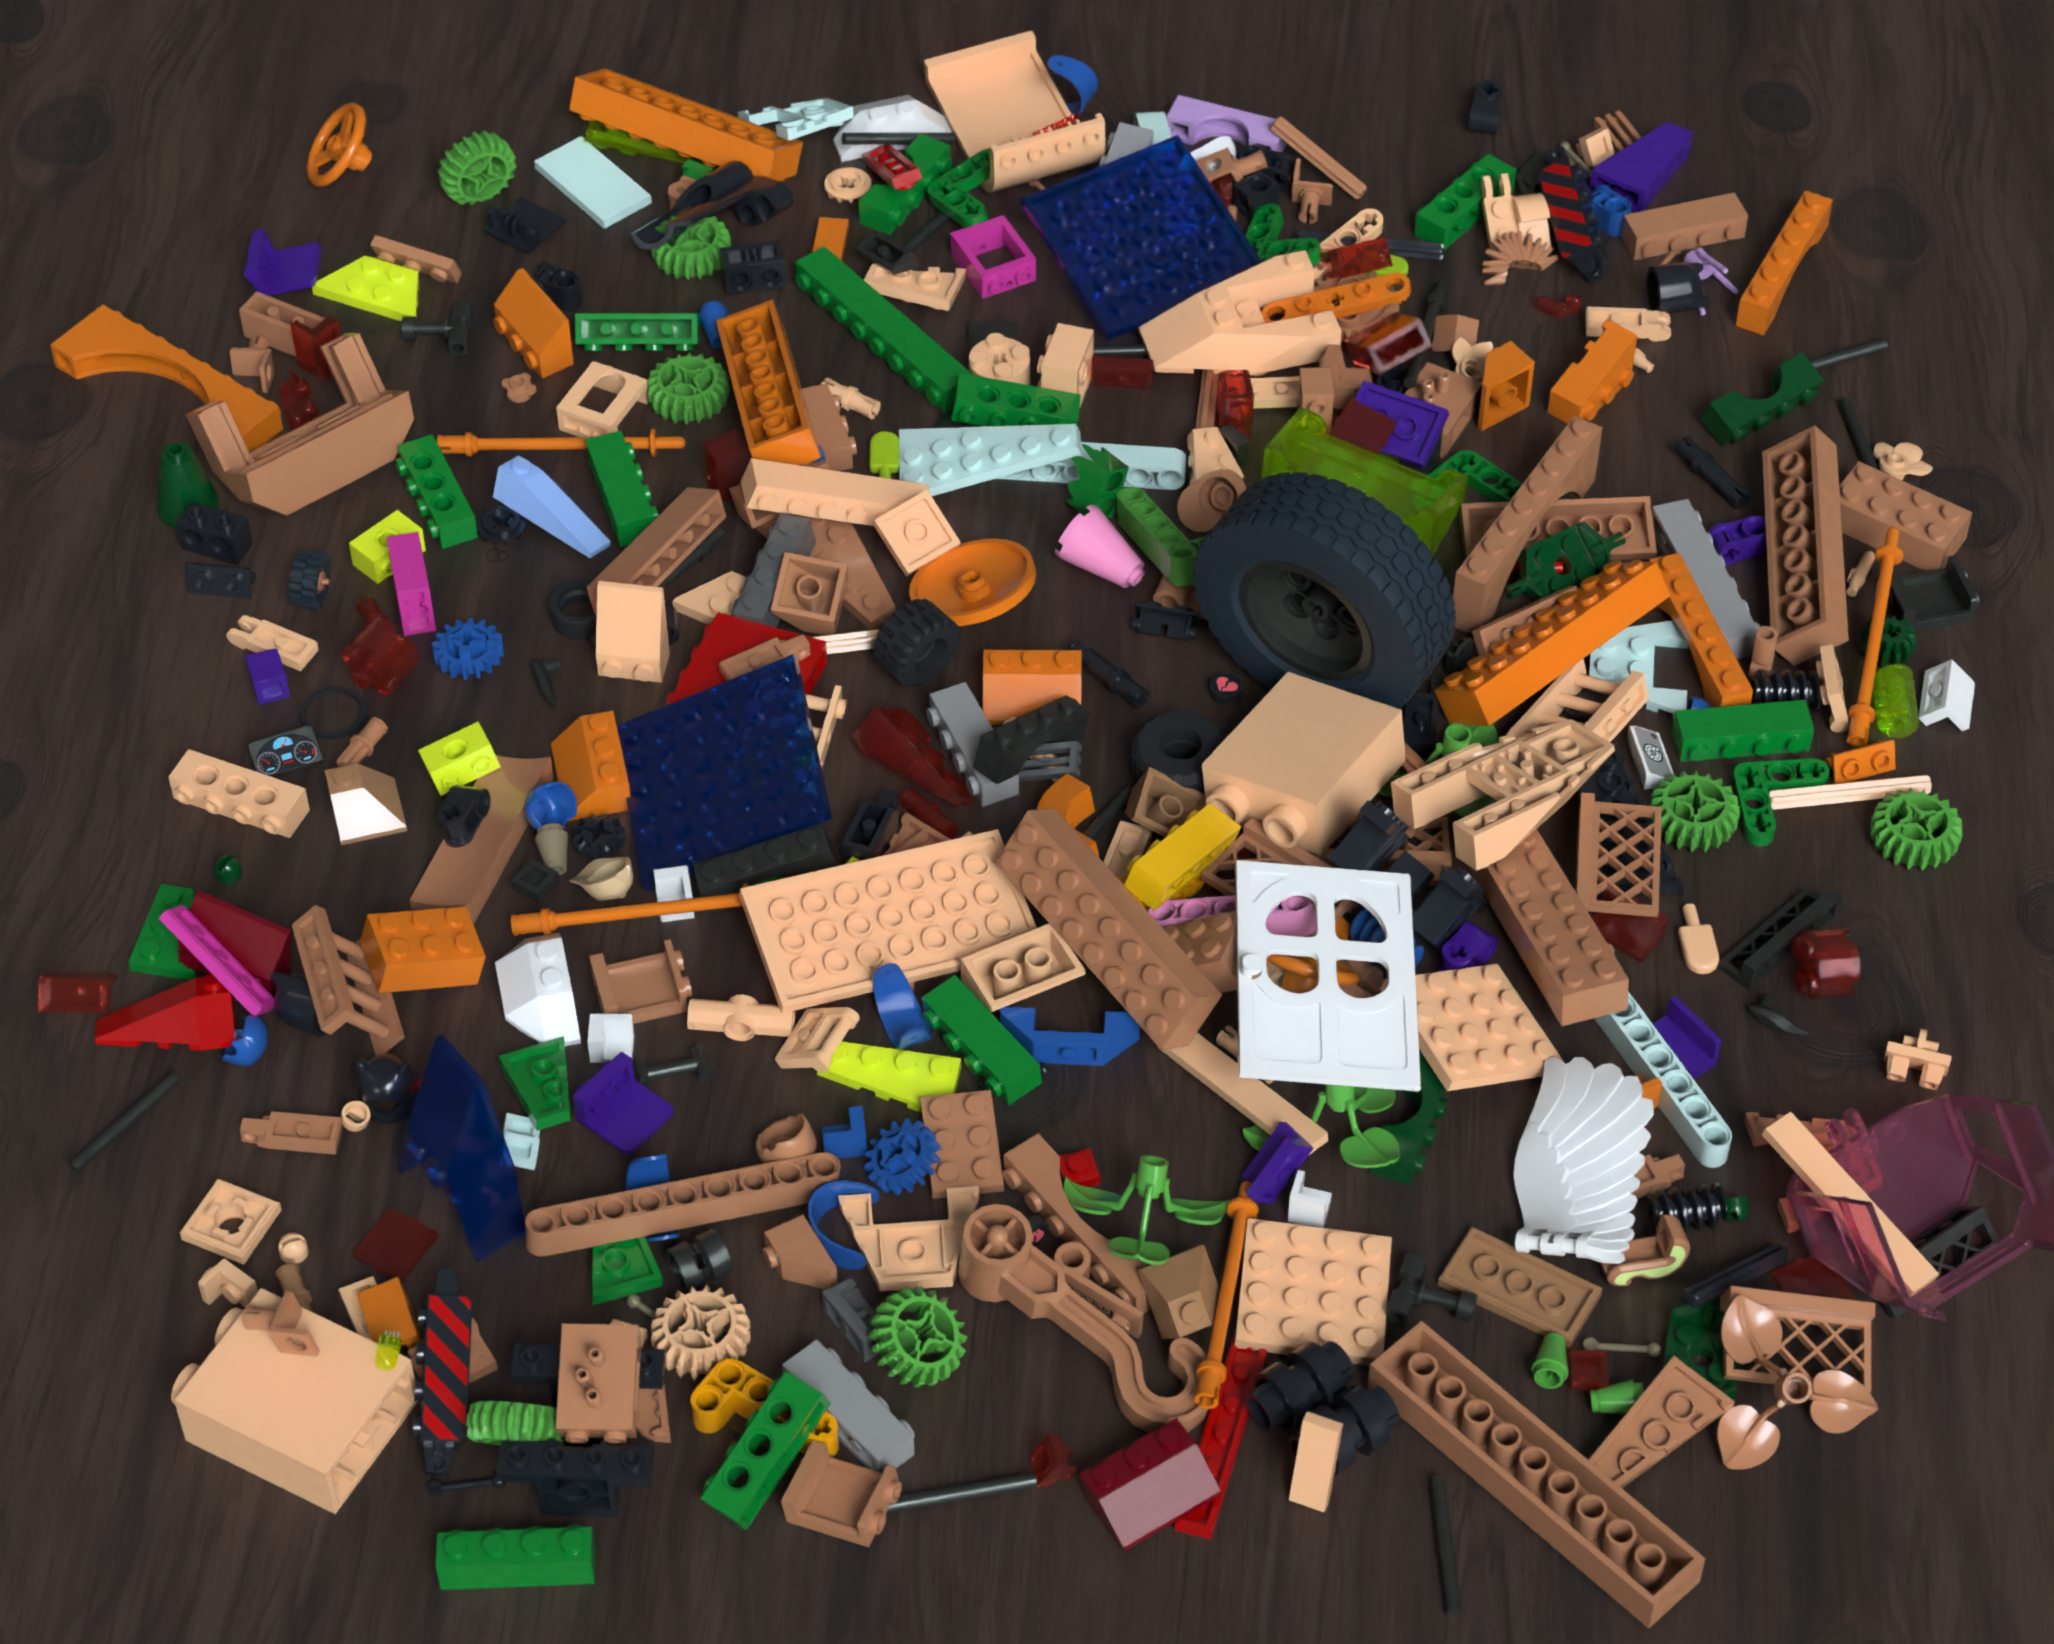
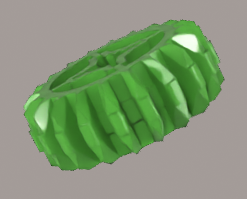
(474, 163)
(695, 250)
(688, 388)
(1696, 811)
(1913, 838)
(901, 1346)
(511, 1421)

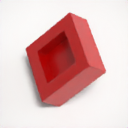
(1079, 1168)

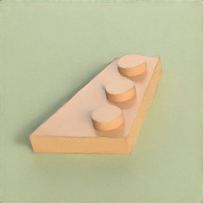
(920, 287)

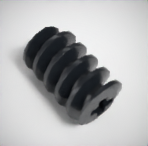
(1786, 687)
(1688, 1206)

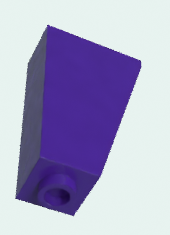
(1644, 165)

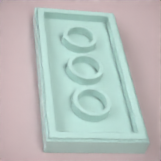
(592, 182)

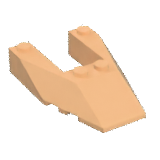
(1227, 330)
(1525, 776)

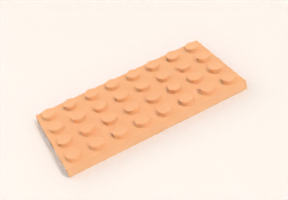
(907, 908)

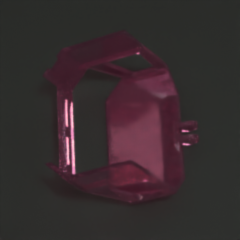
(1918, 1172)

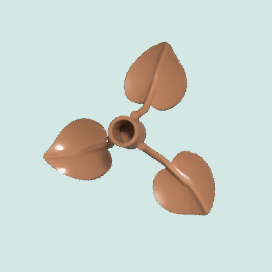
(1743, 1434)

